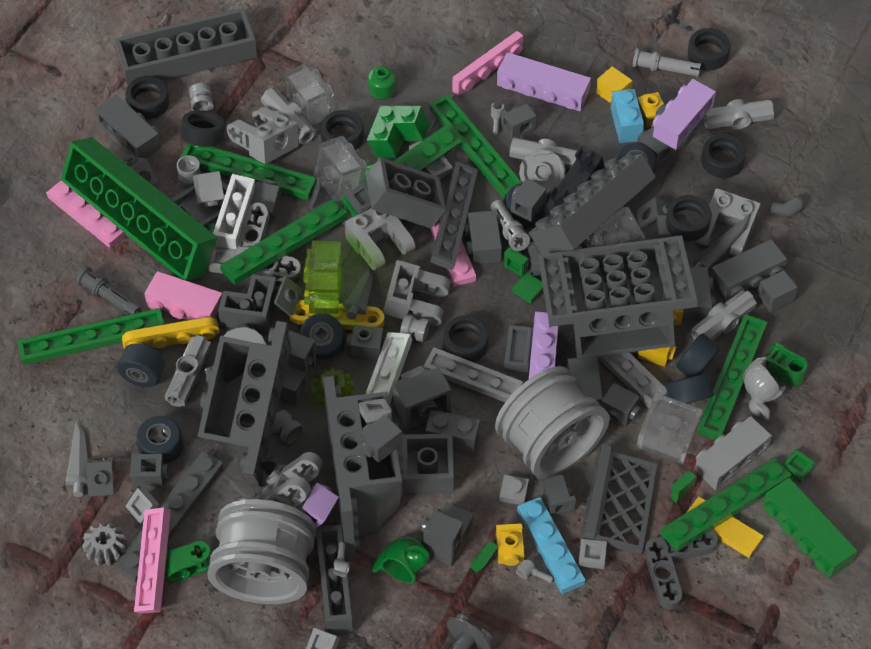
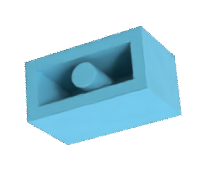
(626, 115)

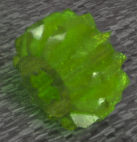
(340, 378)

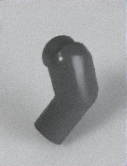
(788, 209)

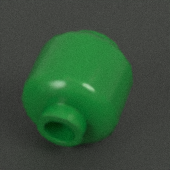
(382, 82)

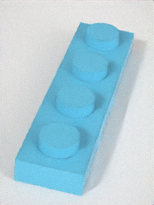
(551, 545)

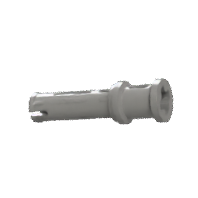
(655, 62)
(511, 229)

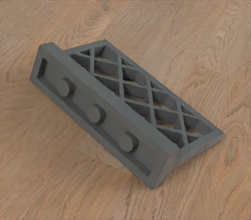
(597, 499)

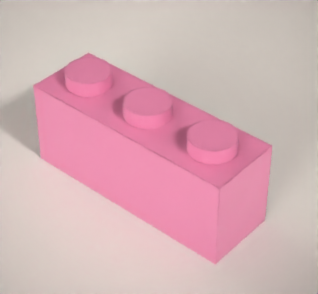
(182, 298)

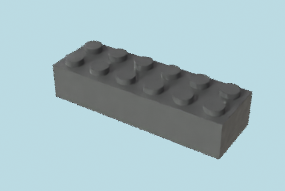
(187, 46)
(592, 204)

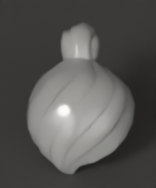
(761, 387)

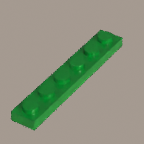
(475, 145)
(422, 155)
(228, 163)
(283, 241)
(85, 337)
(731, 377)
(724, 505)

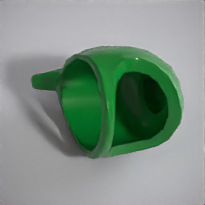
(402, 559)

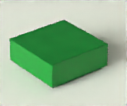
(516, 262)
(528, 288)
(799, 465)
(683, 487)
(483, 556)

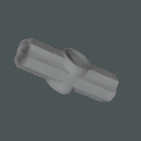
(278, 103)
(739, 114)
(521, 148)
(725, 317)
(182, 381)

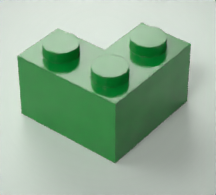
(394, 126)

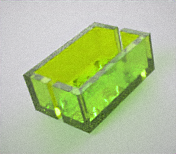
(323, 277)

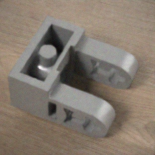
(270, 139)
(731, 210)
(372, 227)
(407, 279)
(292, 482)

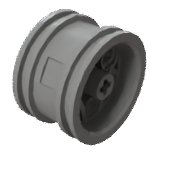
(552, 422)
(262, 551)

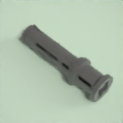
(100, 287)

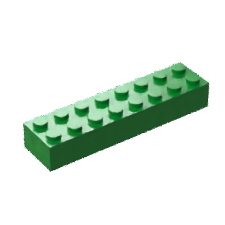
(138, 209)

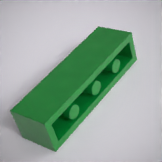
(809, 528)

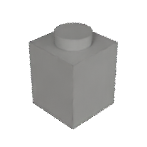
(208, 188)

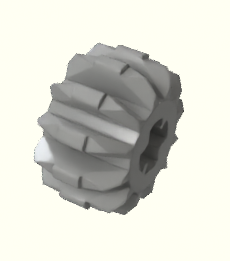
(104, 534)

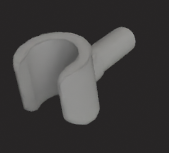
(496, 115)
(341, 567)
(526, 568)

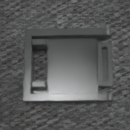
(204, 215)

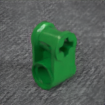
(784, 362)
(184, 561)

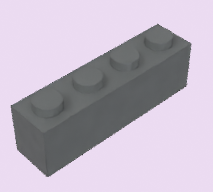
(334, 587)

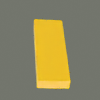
(735, 534)

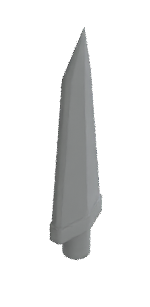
(77, 467)

